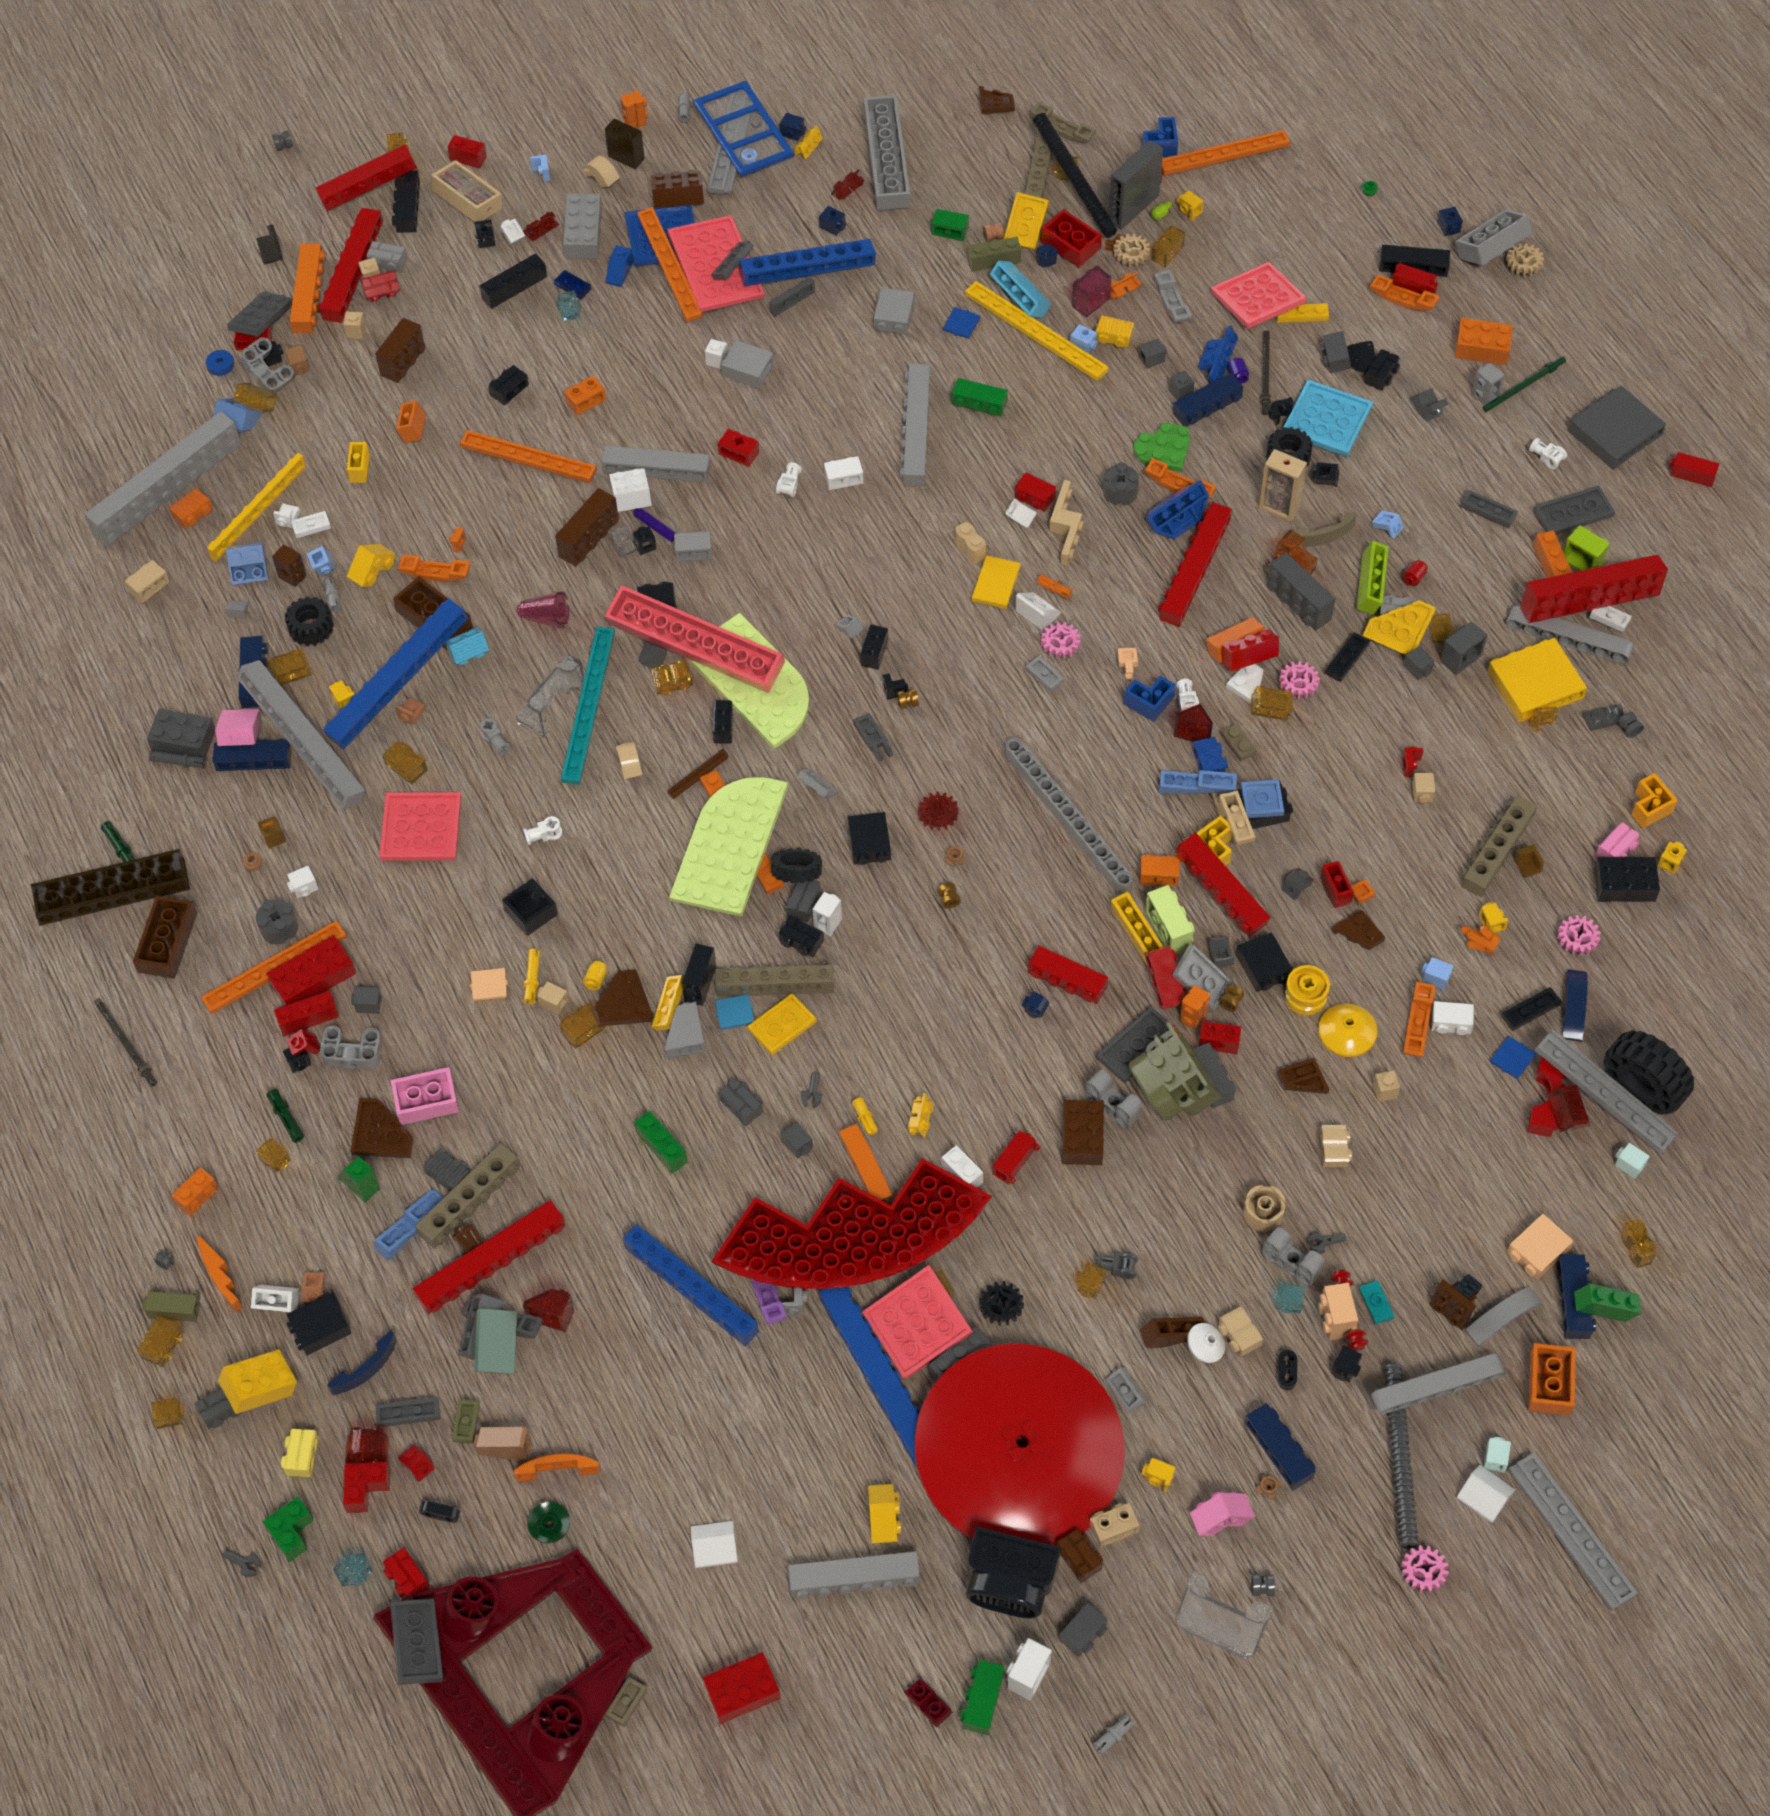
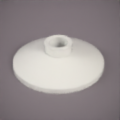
(1201, 1347)

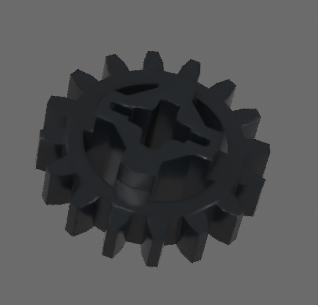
(994, 1308)

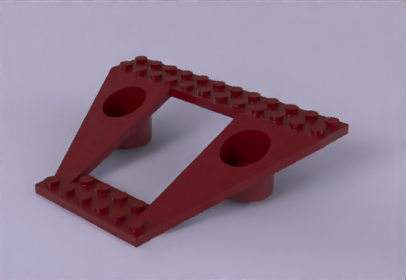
(524, 1761)

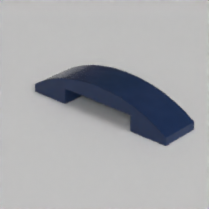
(1575, 1005)
(344, 1383)

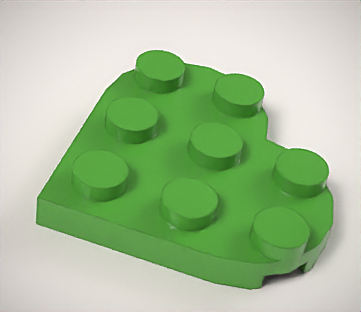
(1167, 445)

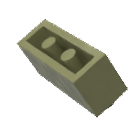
(987, 254)

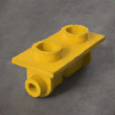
(809, 142)
(922, 1108)

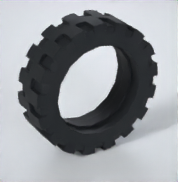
(808, 872)

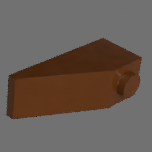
(1168, 1331)

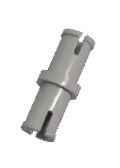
(684, 106)
(331, 595)
(1113, 1734)

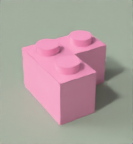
(1221, 1511)

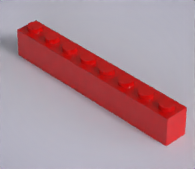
(347, 271)
(1195, 564)
(489, 1257)

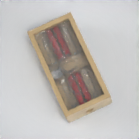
(466, 191)
(1282, 485)

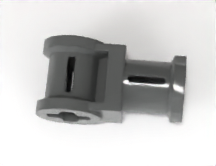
(1119, 1264)

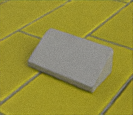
(1126, 1389)

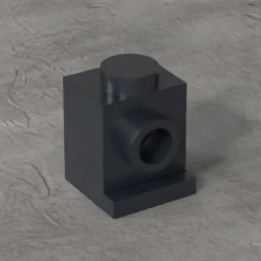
(484, 233)
(275, 354)
(1323, 469)
(643, 535)

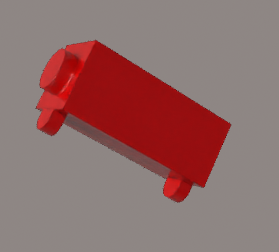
(1414, 279)
(1694, 469)
(1014, 1157)

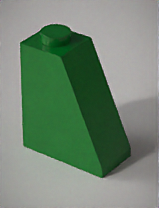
(360, 1179)

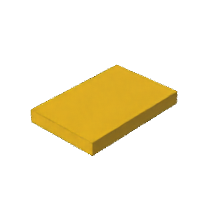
(1027, 219)
(996, 582)
(781, 1024)

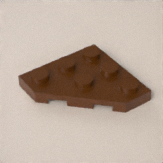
(623, 1001)
(379, 1132)

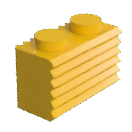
(1114, 331)
(358, 462)

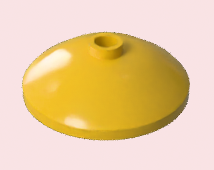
(1347, 1039)

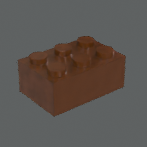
(677, 189)
(400, 350)
(1083, 1132)

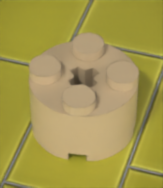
(1264, 1208)

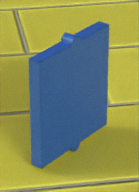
(961, 322)
(1513, 1057)

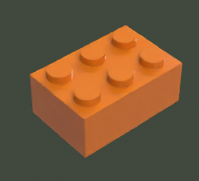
(1483, 341)
(1552, 1379)

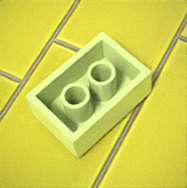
(1169, 919)

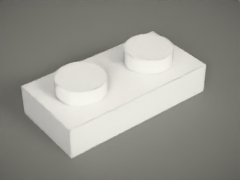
(311, 524)
(1611, 617)

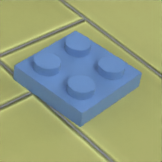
(1262, 798)

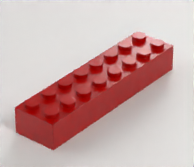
(1593, 588)

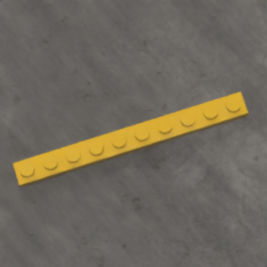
(1036, 331)

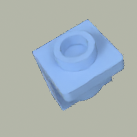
(540, 163)
(1388, 521)

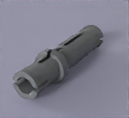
(178, 759)

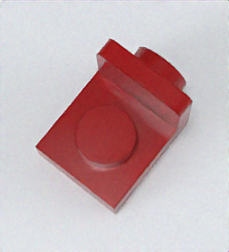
(1410, 758)
(304, 1041)

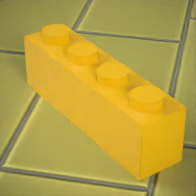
(1134, 924)

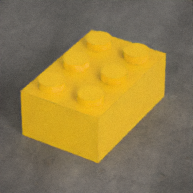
(257, 1381)

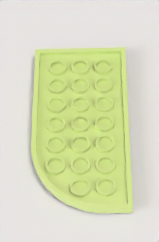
(771, 714)
(729, 845)

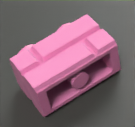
(1619, 842)

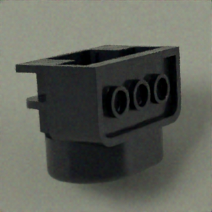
(1010, 1573)

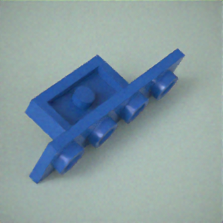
(1217, 355)

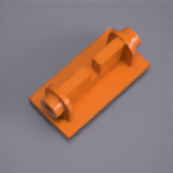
(1128, 281)

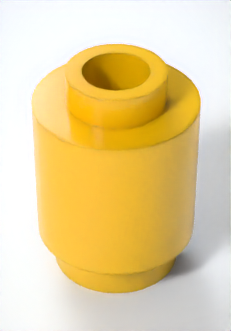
(595, 975)

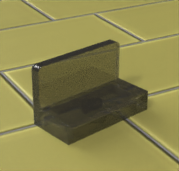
(269, 246)

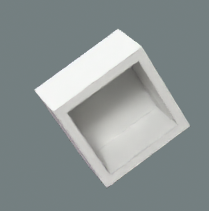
(630, 489)
(1029, 1669)

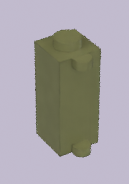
(172, 1306)

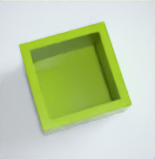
(1585, 549)

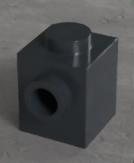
(1346, 1364)

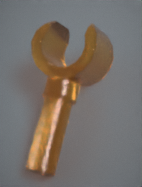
(1110, 243)

